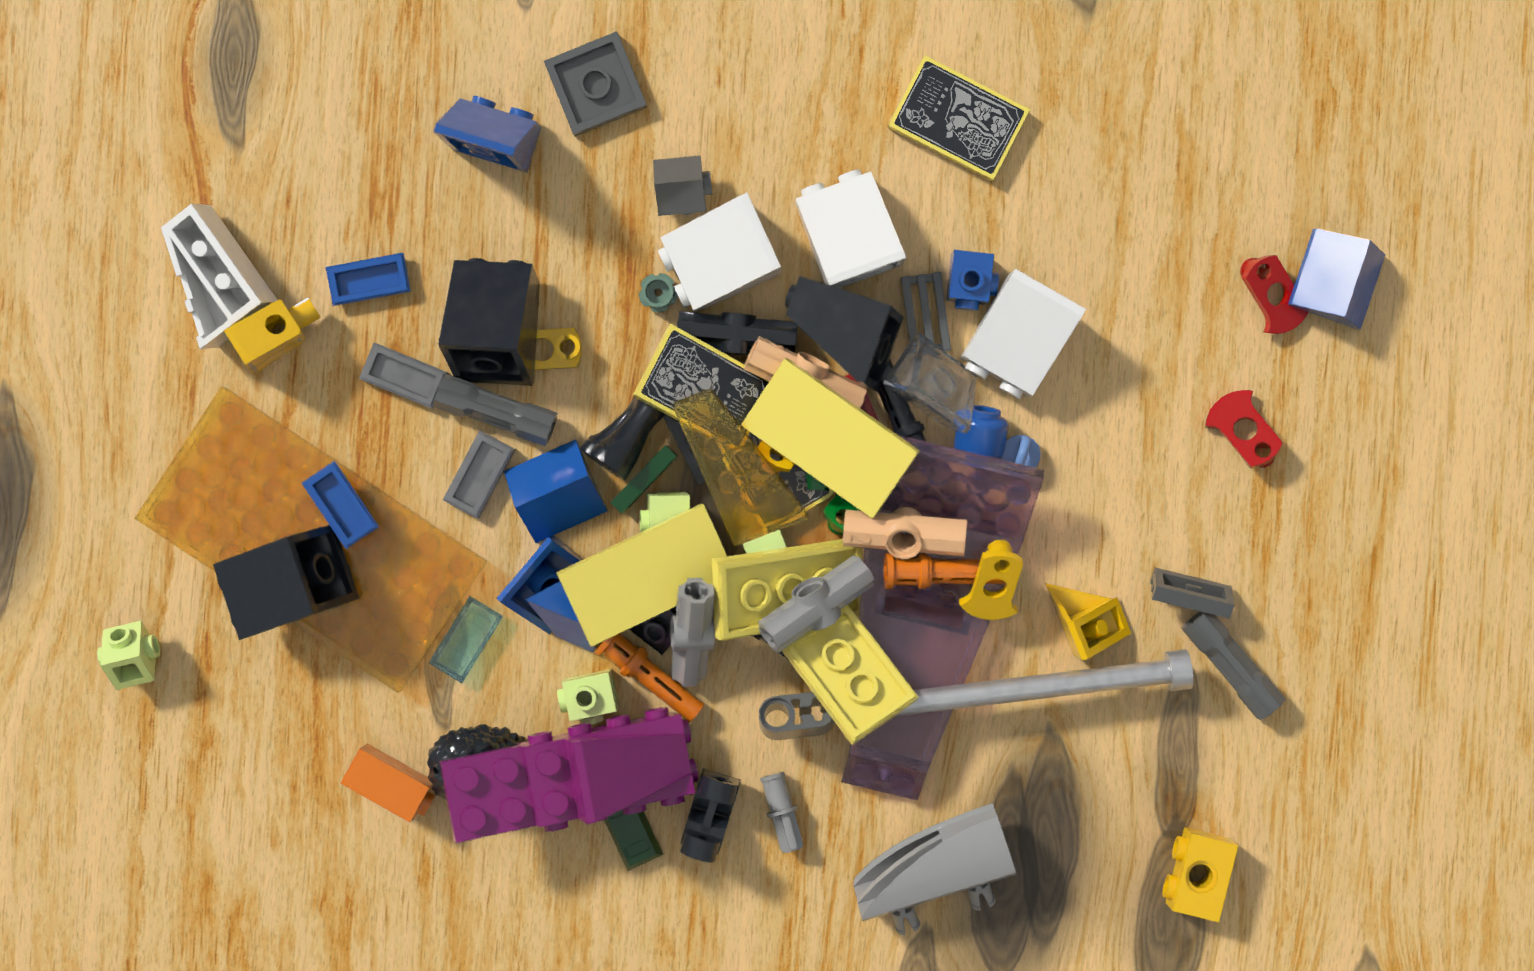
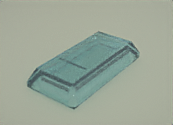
(465, 639)

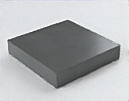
(595, 84)

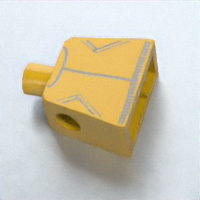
(254, 334)

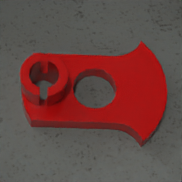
(1282, 316)
(1236, 407)

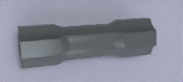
(520, 418)
(1250, 684)

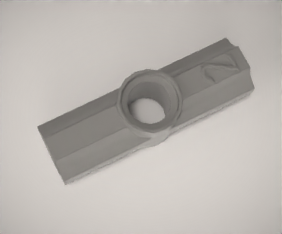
(816, 603)
(692, 631)

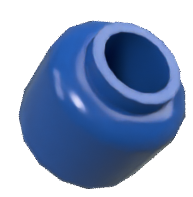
(986, 435)

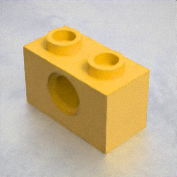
(1205, 897)

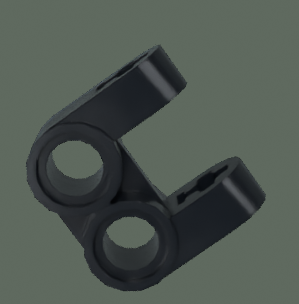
(709, 815)

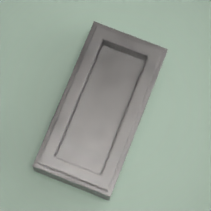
(402, 375)
(479, 474)

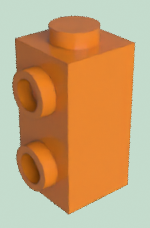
(389, 783)

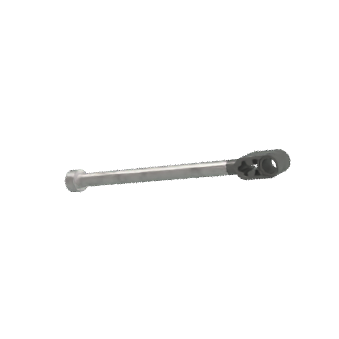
(1173, 670)

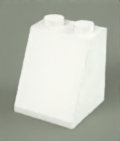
(849, 229)
(719, 254)
(1021, 334)

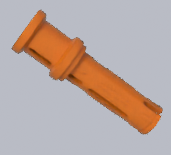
(927, 571)
(688, 704)

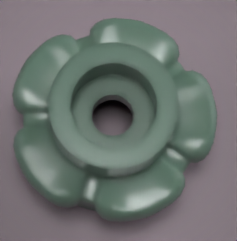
(647, 294)

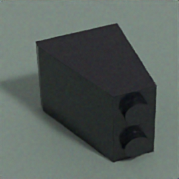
(491, 322)
(847, 327)
(285, 581)

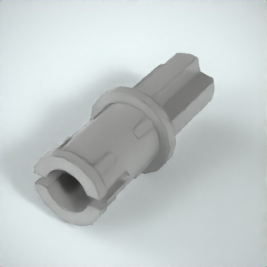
(782, 812)

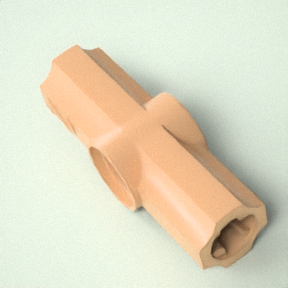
(767, 357)
(926, 533)

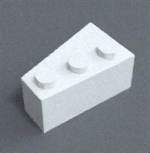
(214, 273)

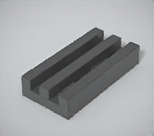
(921, 280)
(1192, 593)

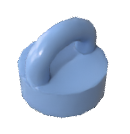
(1022, 450)

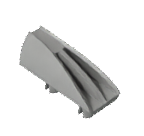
(934, 864)

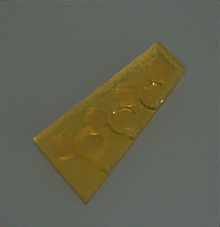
(739, 477)

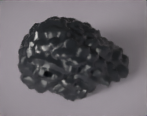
(463, 743)

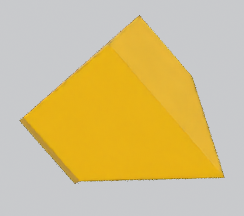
(1088, 620)

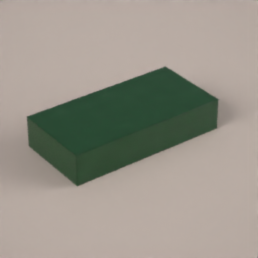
(644, 479)

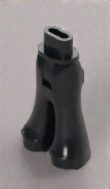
(622, 441)

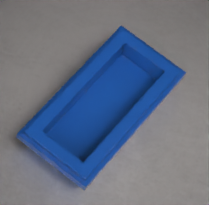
(368, 279)
(340, 504)

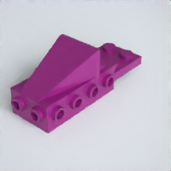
(571, 776)

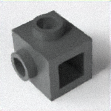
(681, 185)

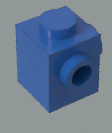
(971, 279)

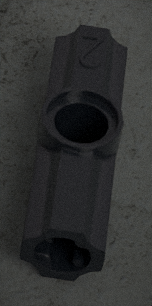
(737, 331)

